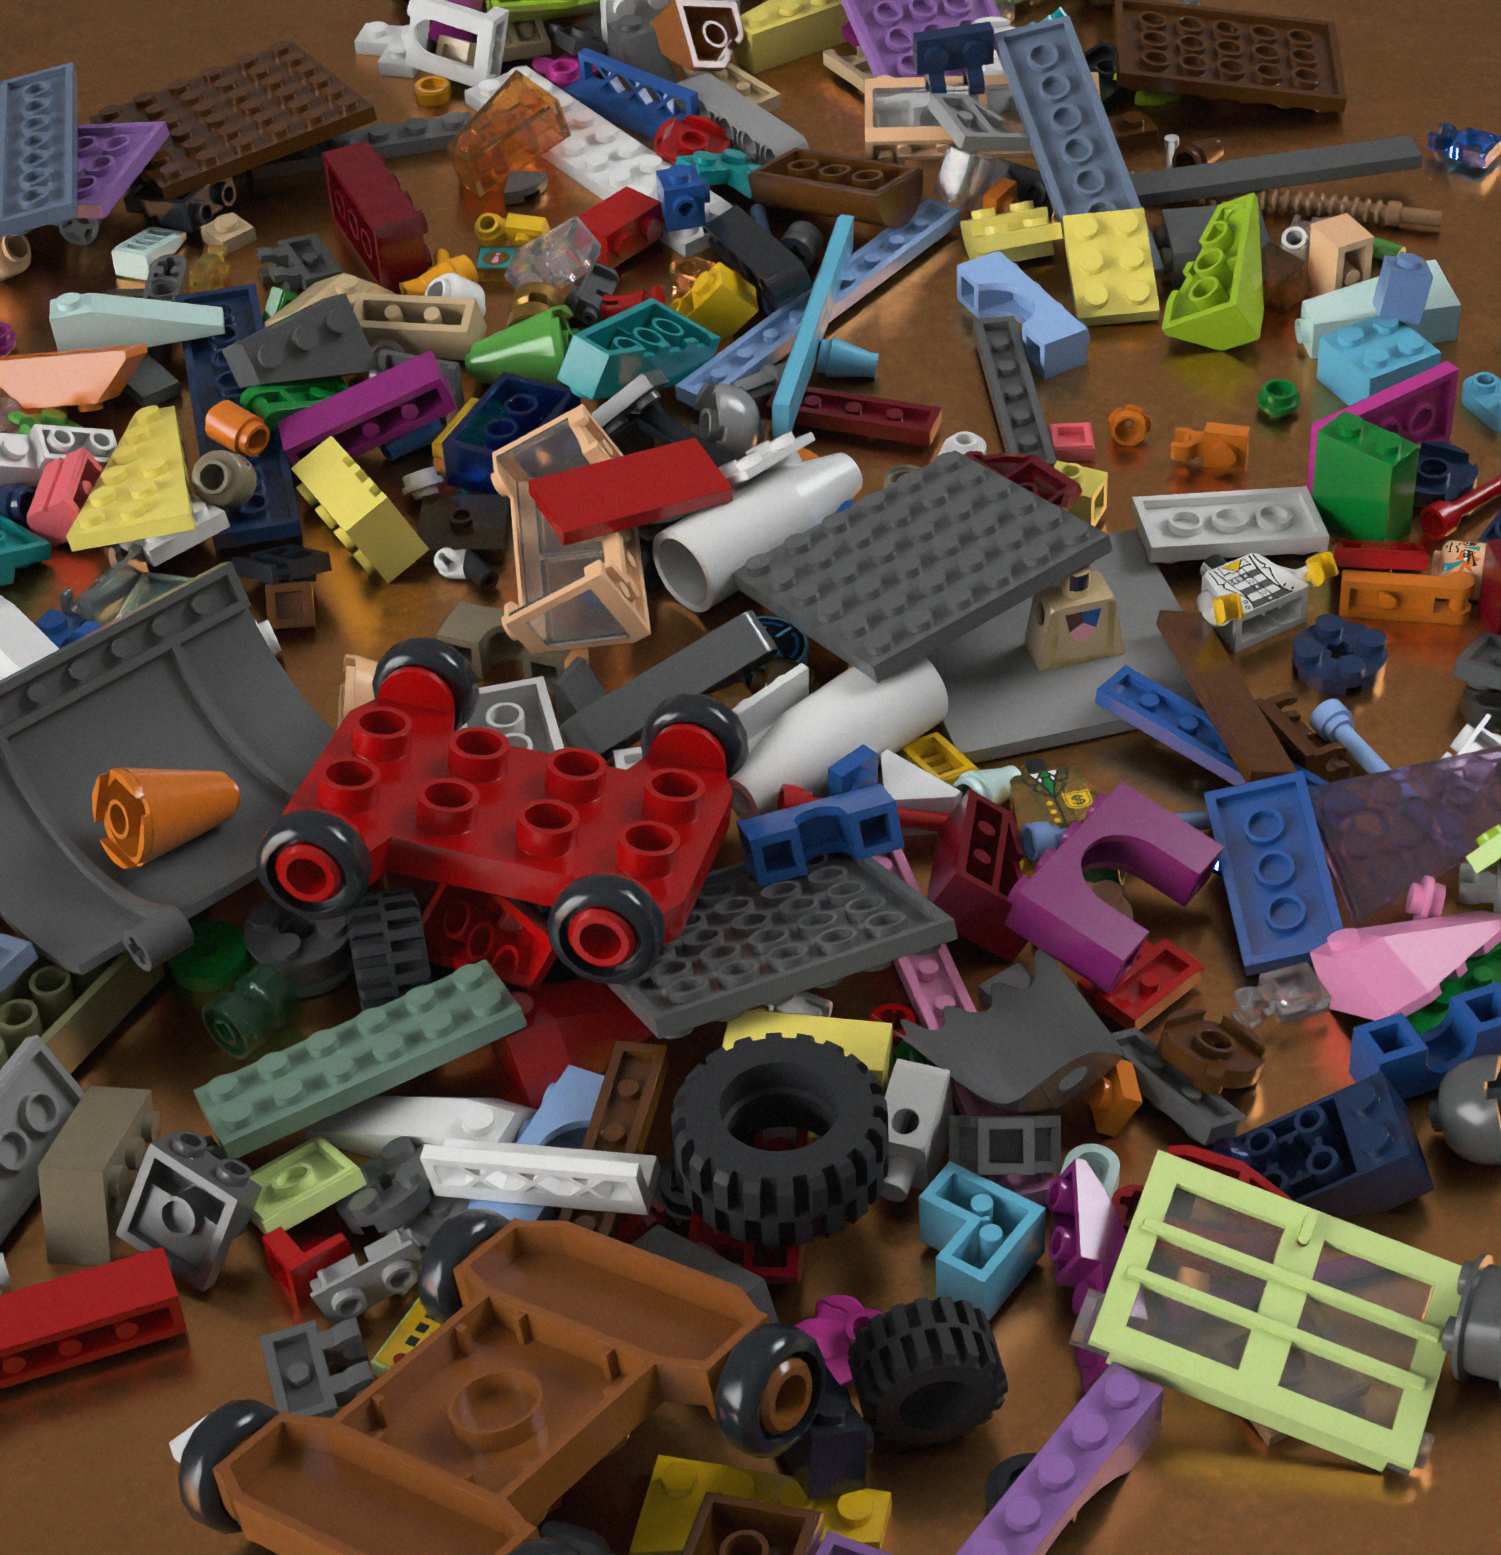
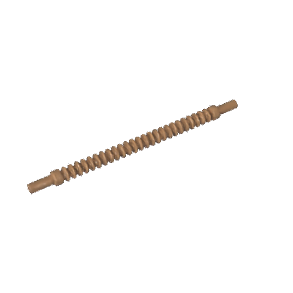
(1391, 213)

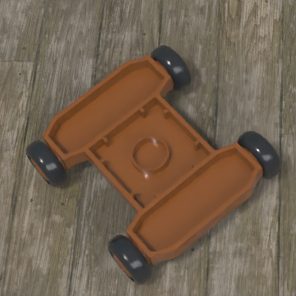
(532, 1379)

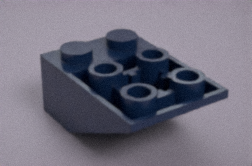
(1344, 1151)

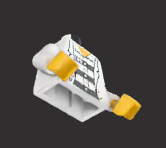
(1257, 598)

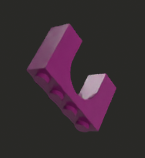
(1119, 833)

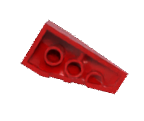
(474, 925)

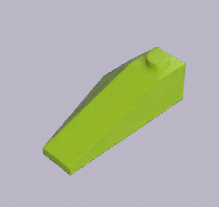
(1224, 286)

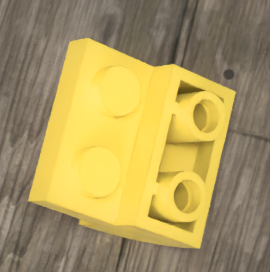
(1017, 234)

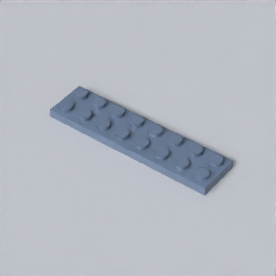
(1066, 122)
(38, 149)

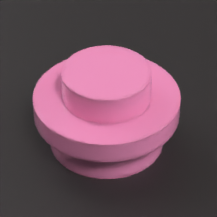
(1426, 899)

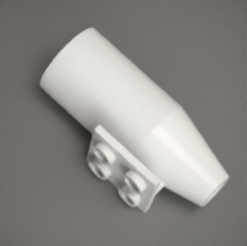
(771, 501)
(802, 735)

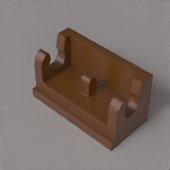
(1300, 742)

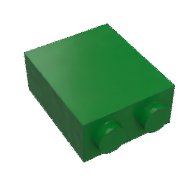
(1364, 479)

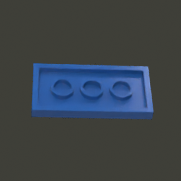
(1273, 871)

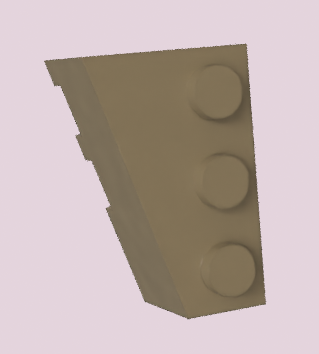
(93, 1171)

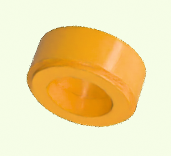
(432, 91)

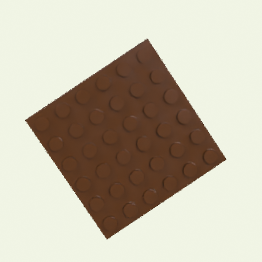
(241, 117)

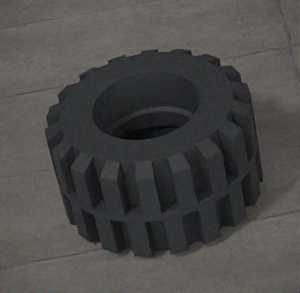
(387, 946)
(927, 1371)

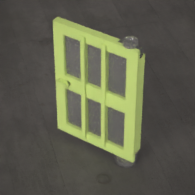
(1277, 1315)

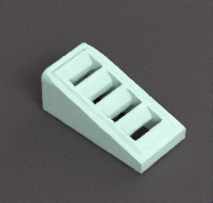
(137, 253)

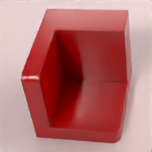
(297, 1266)

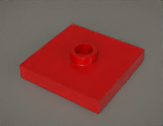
(1379, 555)

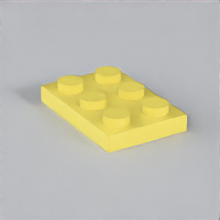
(1111, 267)

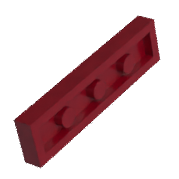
(866, 416)

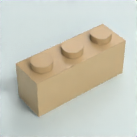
(422, 322)

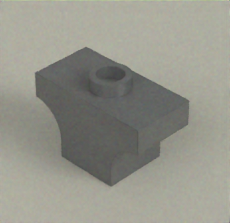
(1005, 1144)

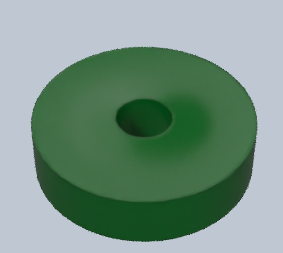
(214, 959)

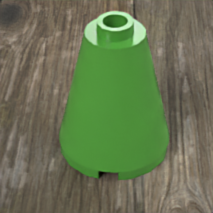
(527, 349)

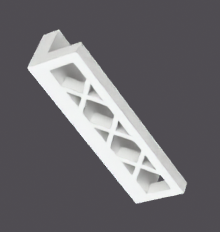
(542, 1175)

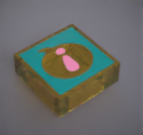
(493, 262)

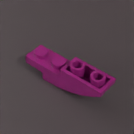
(1084, 1245)

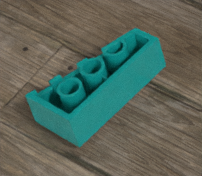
(632, 343)

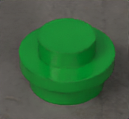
(1278, 397)

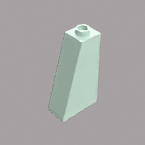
(1354, 304)

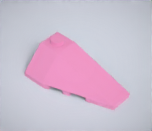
(1400, 964)

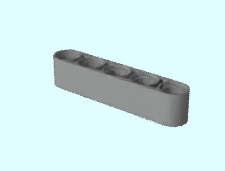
(745, 122)

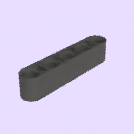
(697, 669)

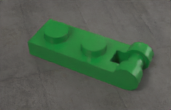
(284, 399)

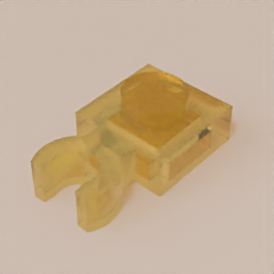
(209, 270)

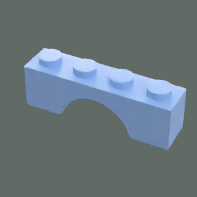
(1050, 334)
(557, 1123)

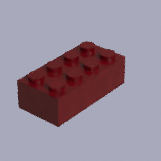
(376, 215)

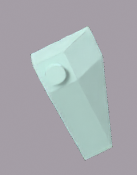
(115, 320)

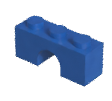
(852, 822)
(1421, 1061)

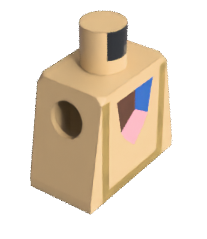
(1074, 622)

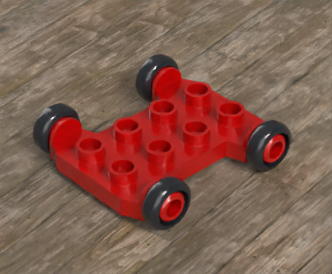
(466, 809)

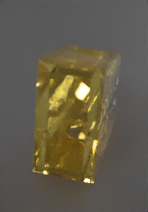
(1049, 795)

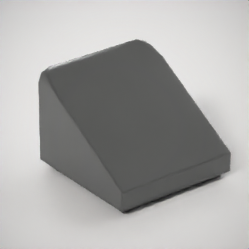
(576, 689)

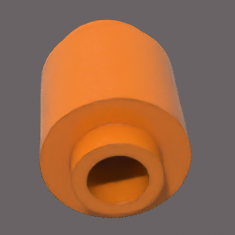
(236, 429)

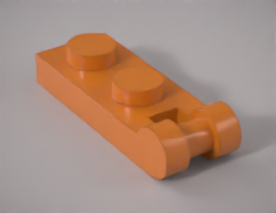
(1406, 597)

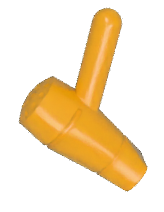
(442, 264)

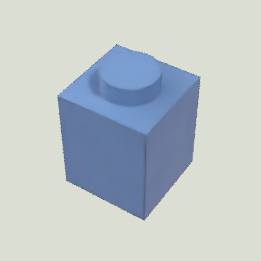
(1402, 288)

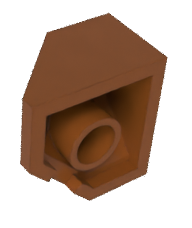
(699, 33)

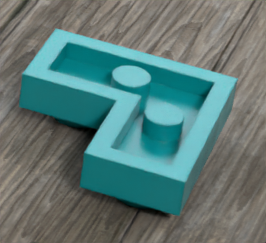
(722, 168)

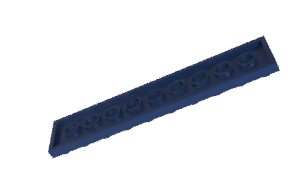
(273, 507)

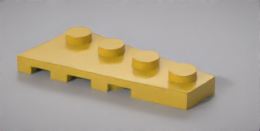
(681, 1484)

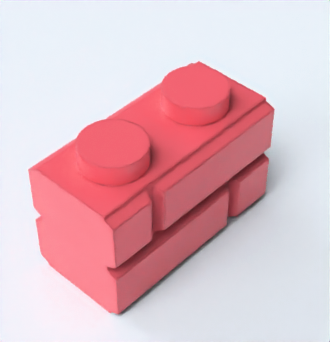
(62, 494)

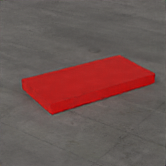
(630, 491)

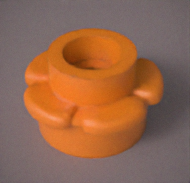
(1126, 434)

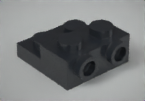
(184, 212)

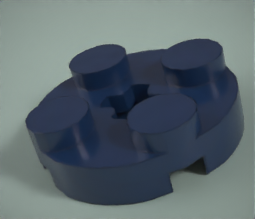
(1453, 472)
(1361, 653)

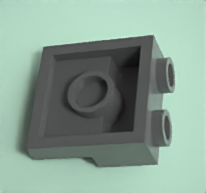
(188, 1206)

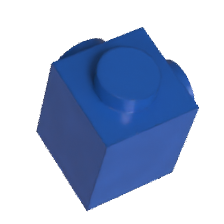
(682, 197)

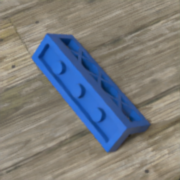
(629, 108)

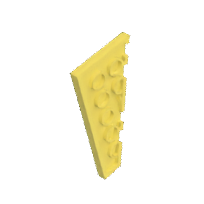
(142, 487)

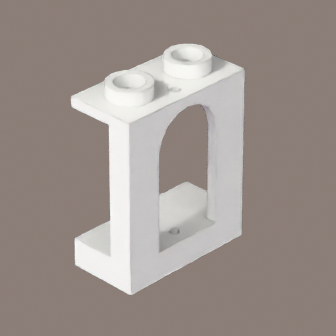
(489, 27)

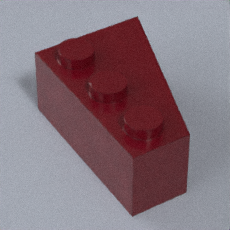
(976, 871)

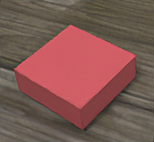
(1072, 441)

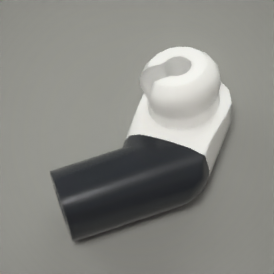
(465, 565)

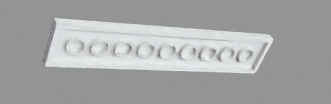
(604, 157)

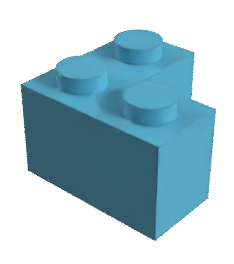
(983, 1234)

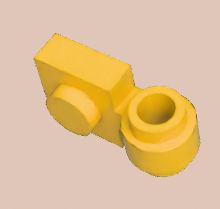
(518, 228)

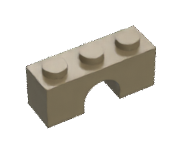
(482, 639)

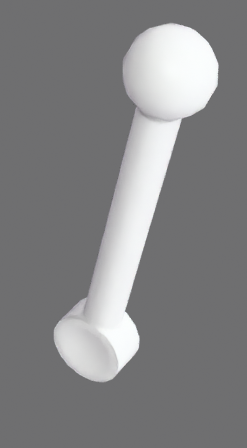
(1170, 142)

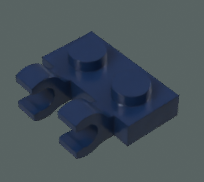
(951, 50)

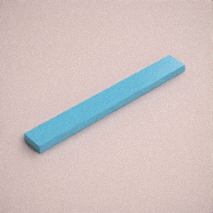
(812, 327)

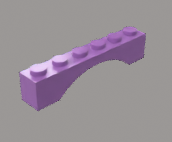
(1087, 1451)

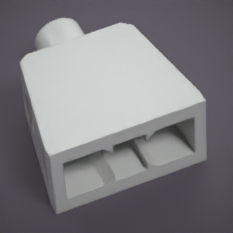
(918, 1126)

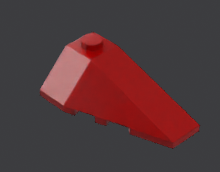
(565, 1026)

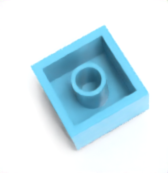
(1372, 357)

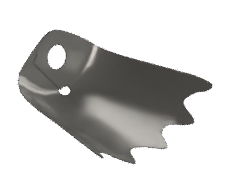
(1028, 1048)

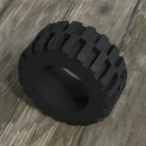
(790, 1191)

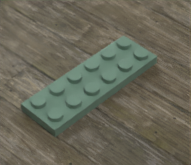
(358, 1059)

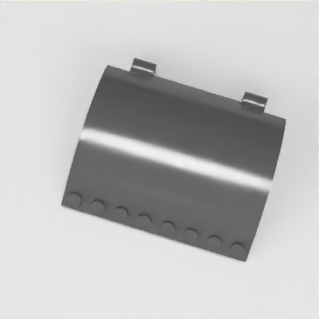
(153, 689)

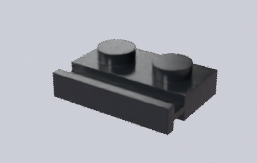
(283, 563)

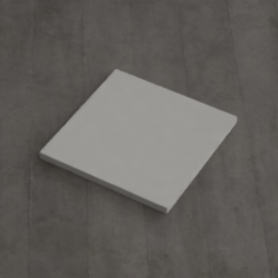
(1010, 708)

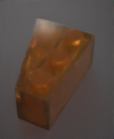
(507, 134)

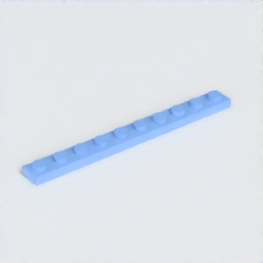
(865, 271)

